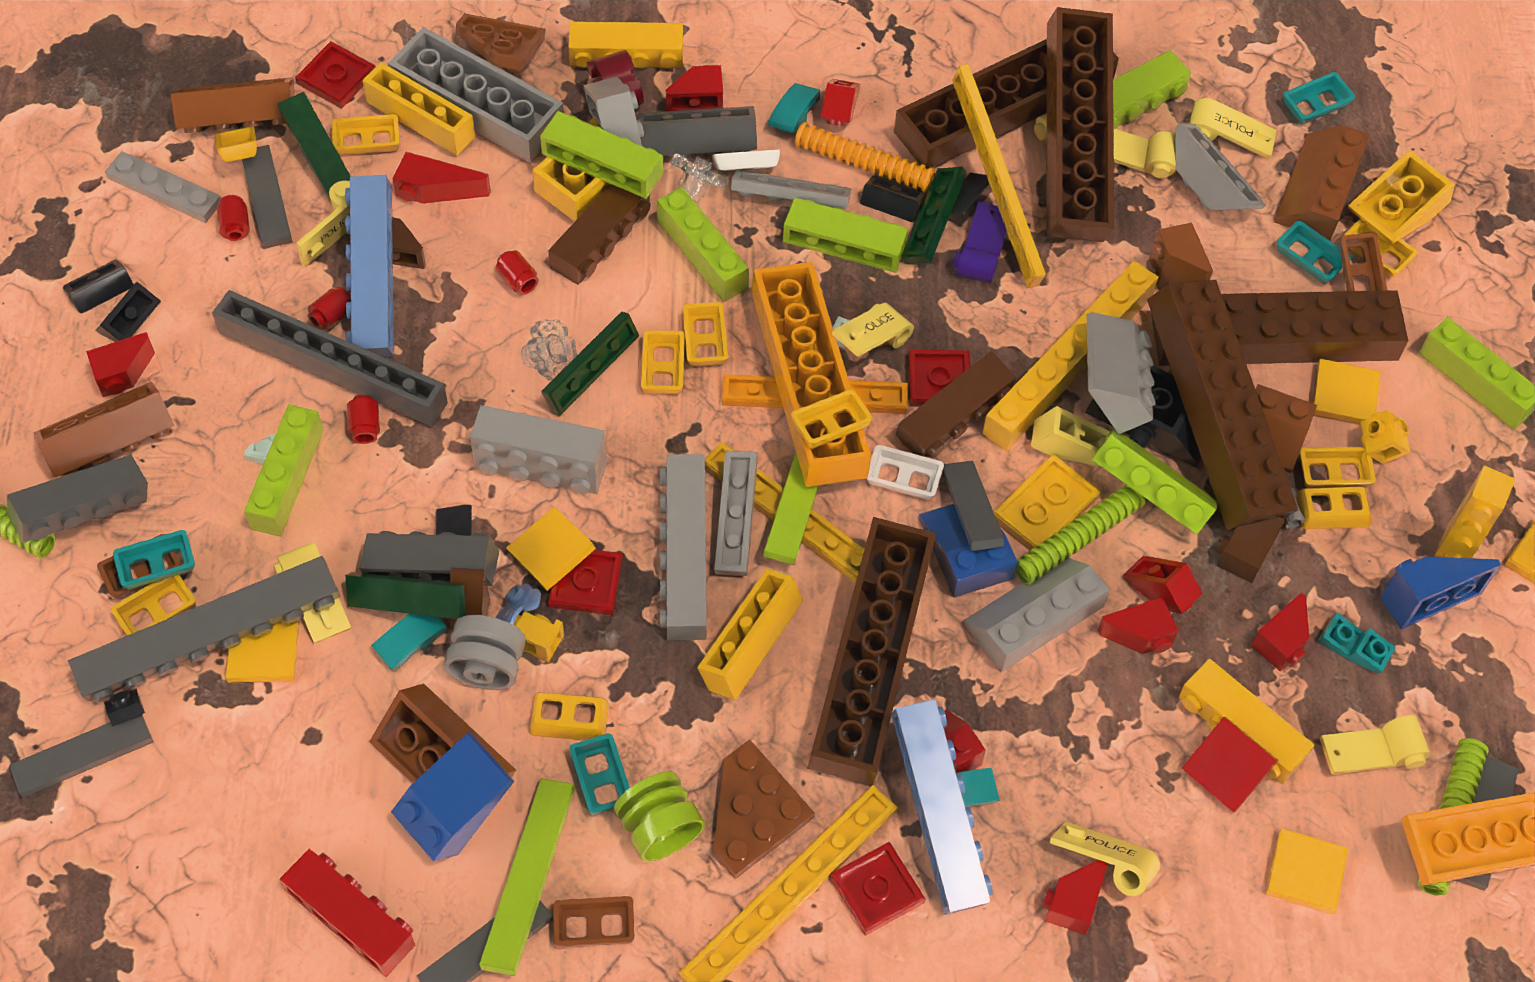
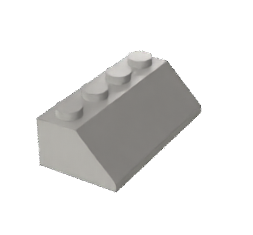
(1120, 370)
(1037, 612)

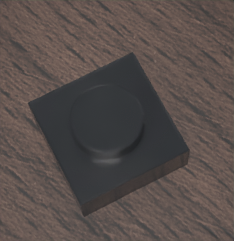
(124, 706)

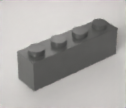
(700, 131)
(77, 498)
(428, 556)

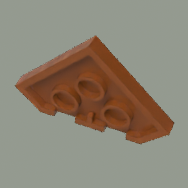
(501, 41)
(754, 810)

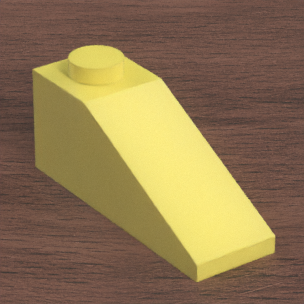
(1067, 436)

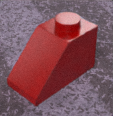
(696, 89)
(840, 101)
(120, 363)
(1164, 579)
(1141, 627)
(1285, 635)
(967, 745)
(1075, 897)

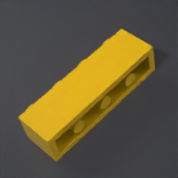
(647, 43)
(419, 108)
(1476, 514)
(750, 634)
(1217, 694)

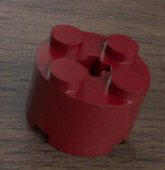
(616, 65)

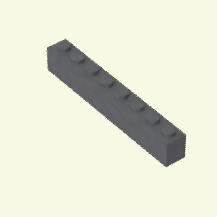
(330, 358)
(204, 629)

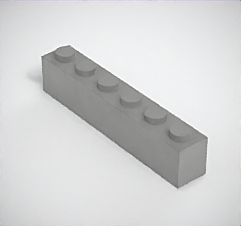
(685, 547)

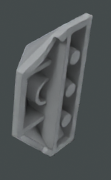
(1211, 173)

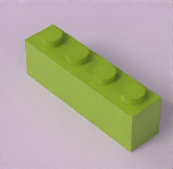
(1148, 87)
(602, 154)
(845, 234)
(703, 244)
(1480, 372)
(284, 470)
(1155, 481)

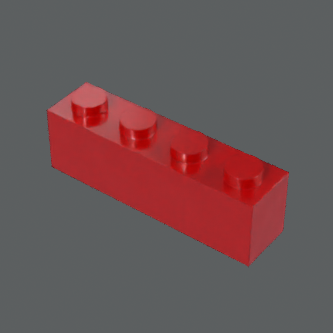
(348, 912)

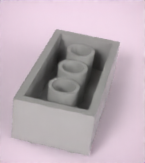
(538, 450)

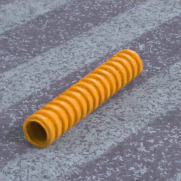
(864, 157)

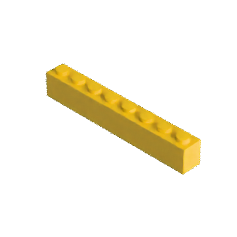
(1064, 360)

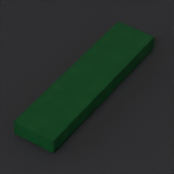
(313, 141)
(933, 215)
(590, 363)
(405, 595)

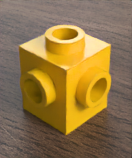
(1385, 436)

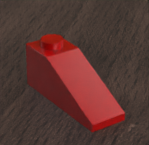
(433, 180)

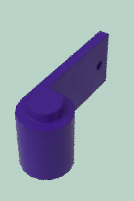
(983, 245)

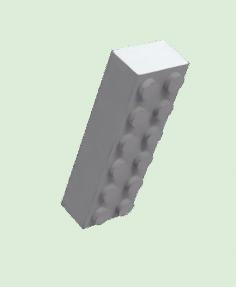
(500, 103)

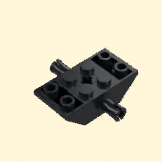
(1170, 426)

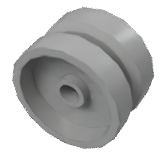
(484, 652)

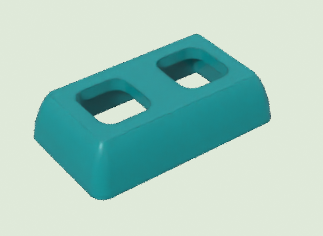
(1309, 93)
(1318, 247)
(153, 551)
(613, 775)

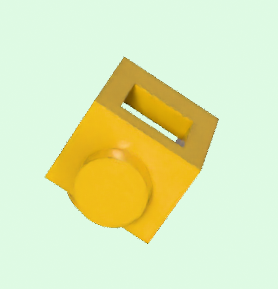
(540, 634)

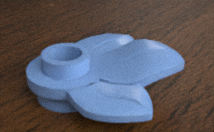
(519, 599)

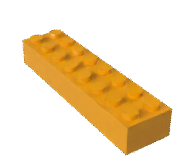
(807, 368)

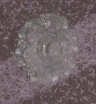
(697, 175)
(549, 348)

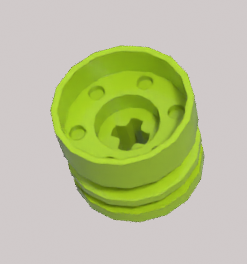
(659, 816)

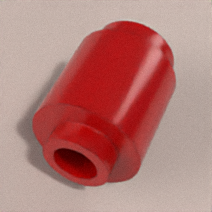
(233, 218)
(517, 272)
(329, 308)
(363, 419)

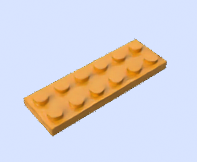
(1472, 838)

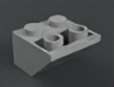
(614, 107)

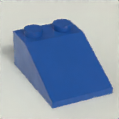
(961, 567)
(1435, 585)
(452, 798)

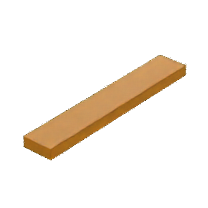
(764, 392)

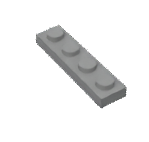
(163, 187)
(782, 188)
(736, 513)

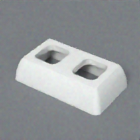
(746, 160)
(907, 465)

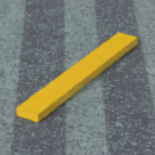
(998, 176)
(819, 534)
(790, 889)

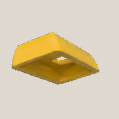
(365, 127)
(236, 144)
(1399, 249)
(702, 312)
(662, 339)
(823, 413)
(1332, 459)
(1338, 515)
(149, 599)
(566, 726)

